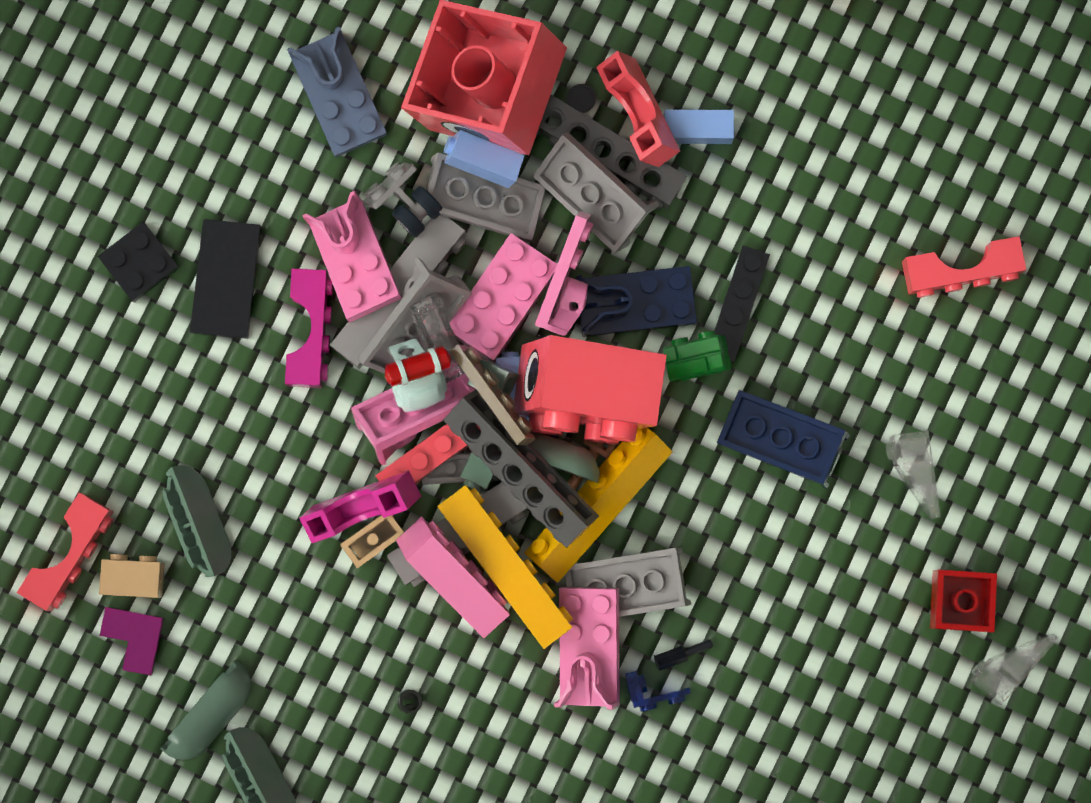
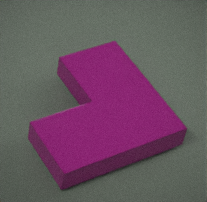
(142, 635)

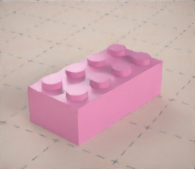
(503, 298)
(453, 576)

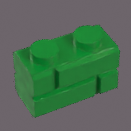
(697, 357)

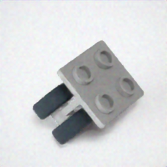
(409, 218)

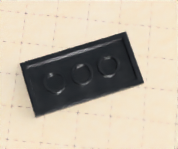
(225, 279)

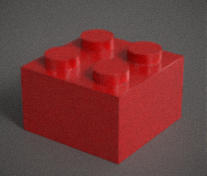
(963, 601)

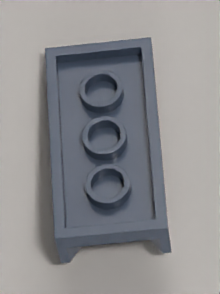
(337, 93)

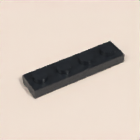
(741, 297)

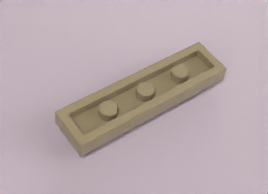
(499, 402)

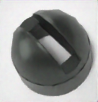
(409, 708)

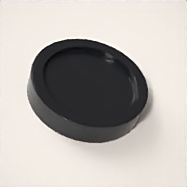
(581, 98)

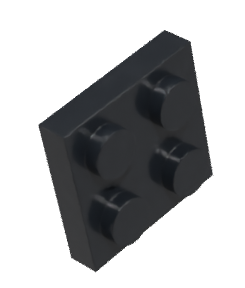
(138, 262)

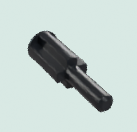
(679, 654)

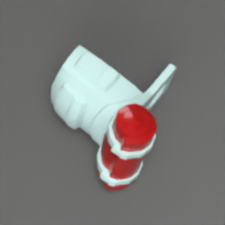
(419, 378)

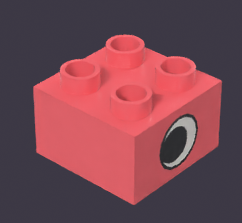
(484, 75)
(590, 385)

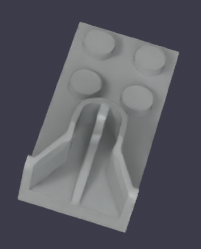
(588, 186)
(485, 202)
(400, 324)
(644, 580)

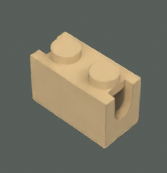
(372, 539)
(131, 578)

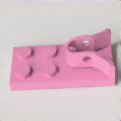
(354, 258)
(557, 311)
(392, 428)
(590, 648)

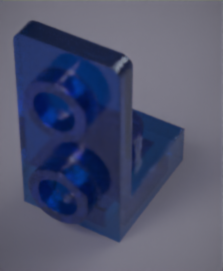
(637, 686)

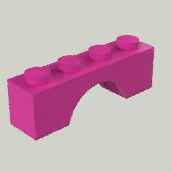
(306, 365)
(380, 498)

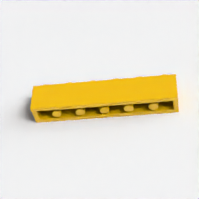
(619, 481)
(505, 567)

